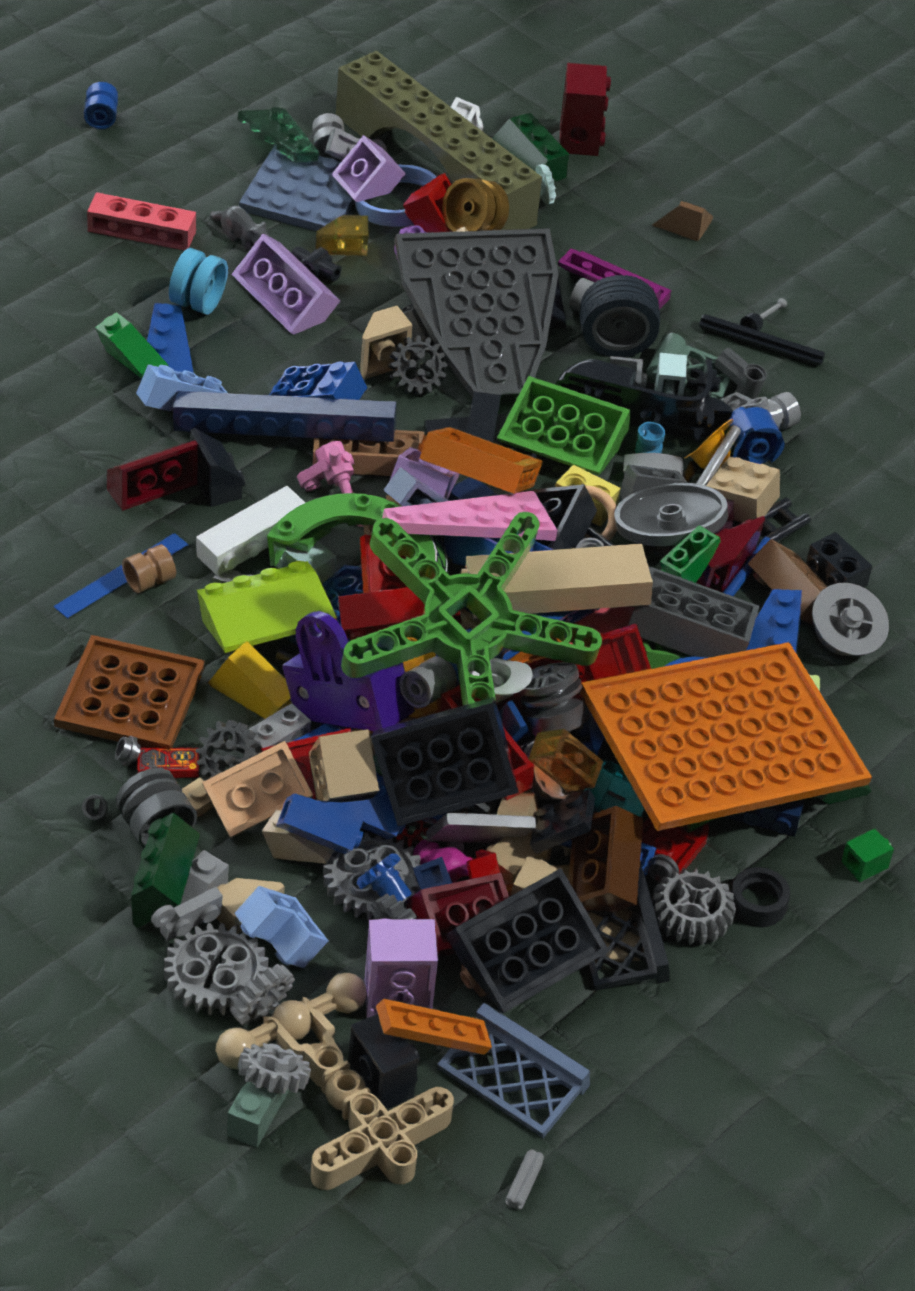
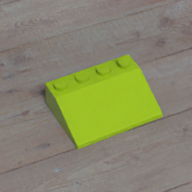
(262, 605)

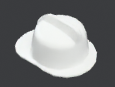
(508, 677)

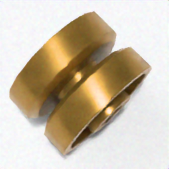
(476, 205)

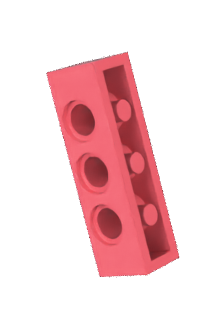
(141, 221)

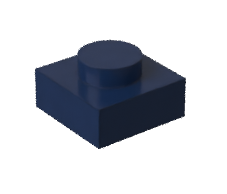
(432, 874)

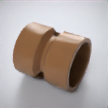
(147, 569)

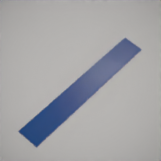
(108, 582)

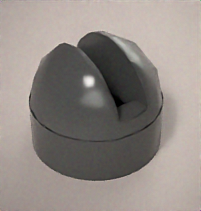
(88, 807)

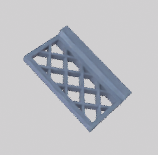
(536, 1054)

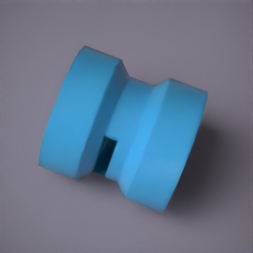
(650, 438)

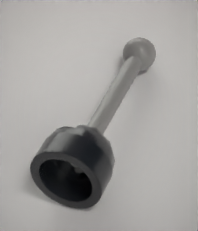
(755, 321)

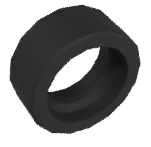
(764, 879)

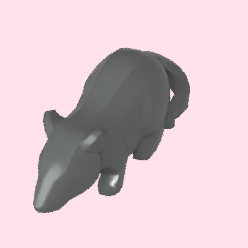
(239, 224)

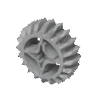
(690, 915)

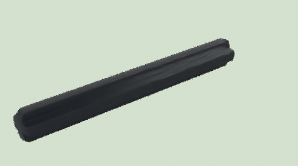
(762, 339)

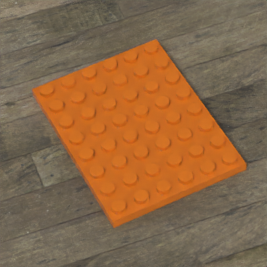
(723, 735)

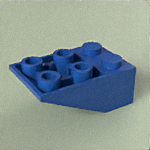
(322, 381)

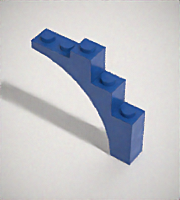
(339, 824)

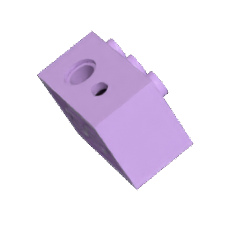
(400, 962)

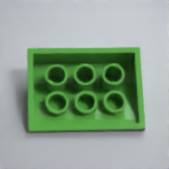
(565, 426)

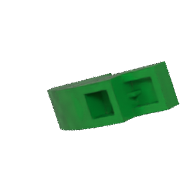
(691, 555)

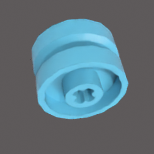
(198, 281)

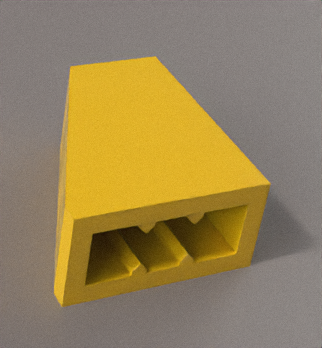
(252, 682)

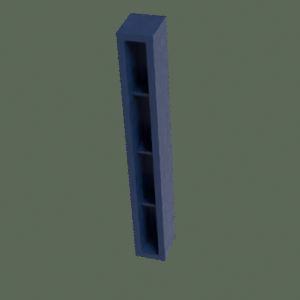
(285, 416)

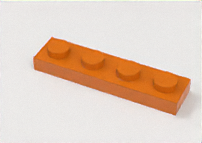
(433, 1026)

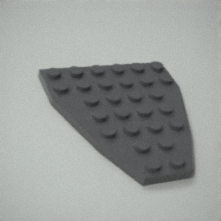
(483, 301)

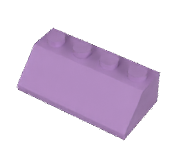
(285, 286)

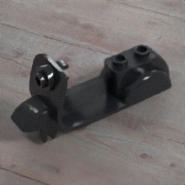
(675, 413)

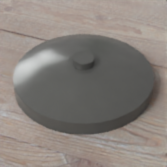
(669, 513)

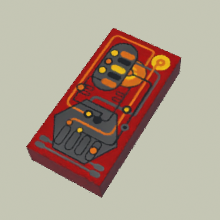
(179, 761)

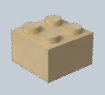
(749, 484)

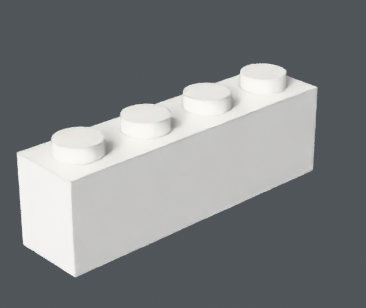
(245, 532)

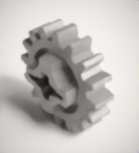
(274, 1068)

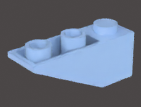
(161, 385)

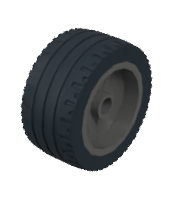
(620, 316)

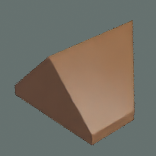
(686, 221)

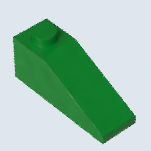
(127, 344)

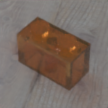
(565, 760)

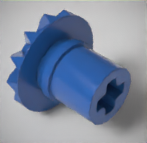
(385, 879)

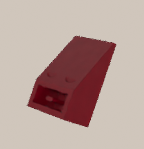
(731, 553)

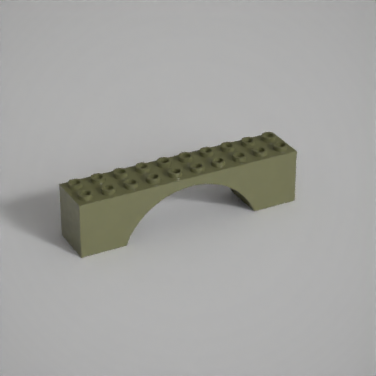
(382, 97)

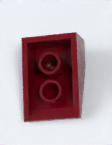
(455, 904)

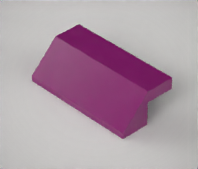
(594, 269)

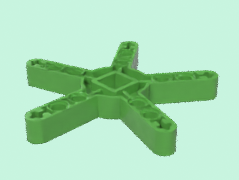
(449, 594)

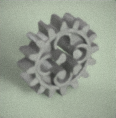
(262, 994)

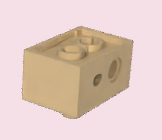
(344, 767)

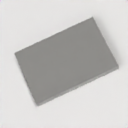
(479, 828)

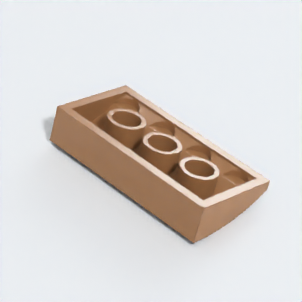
(375, 456)

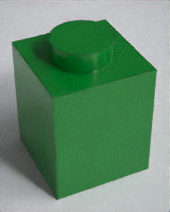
(867, 855)

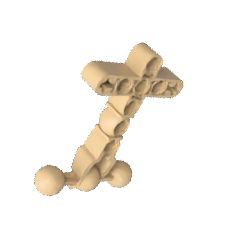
(333, 1162)

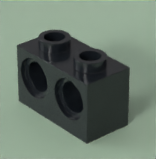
(838, 562)

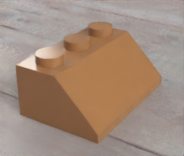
(787, 571)

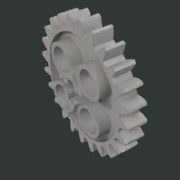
(344, 870)
(198, 956)

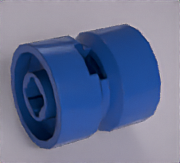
(101, 105)

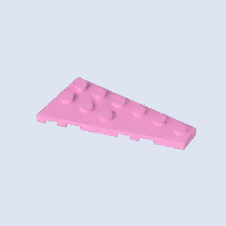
(472, 516)

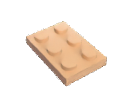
(255, 788)

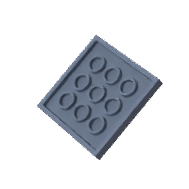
(297, 192)

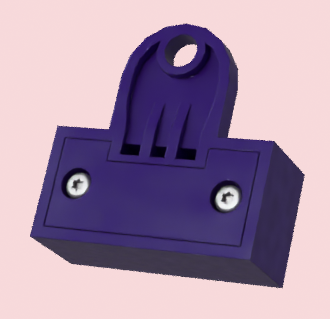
(330, 696)

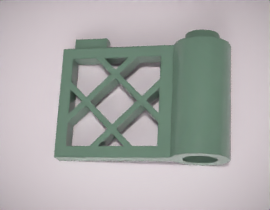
(674, 344)

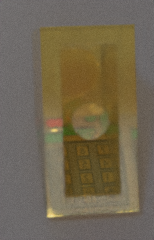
(344, 236)

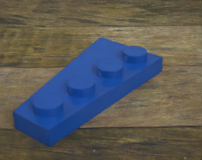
(169, 336)

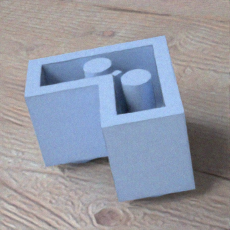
(283, 924)

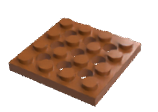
(129, 658)

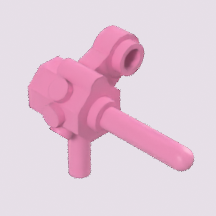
(333, 464)

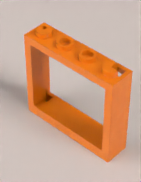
(480, 459)

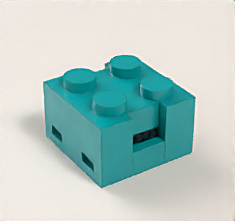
(615, 790)

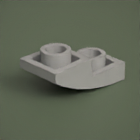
(654, 460)

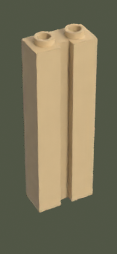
(576, 579)

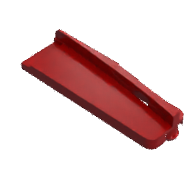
(619, 654)

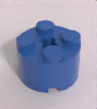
(759, 435)

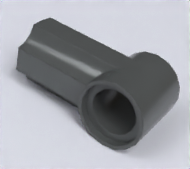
(747, 376)

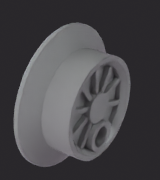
(850, 620)

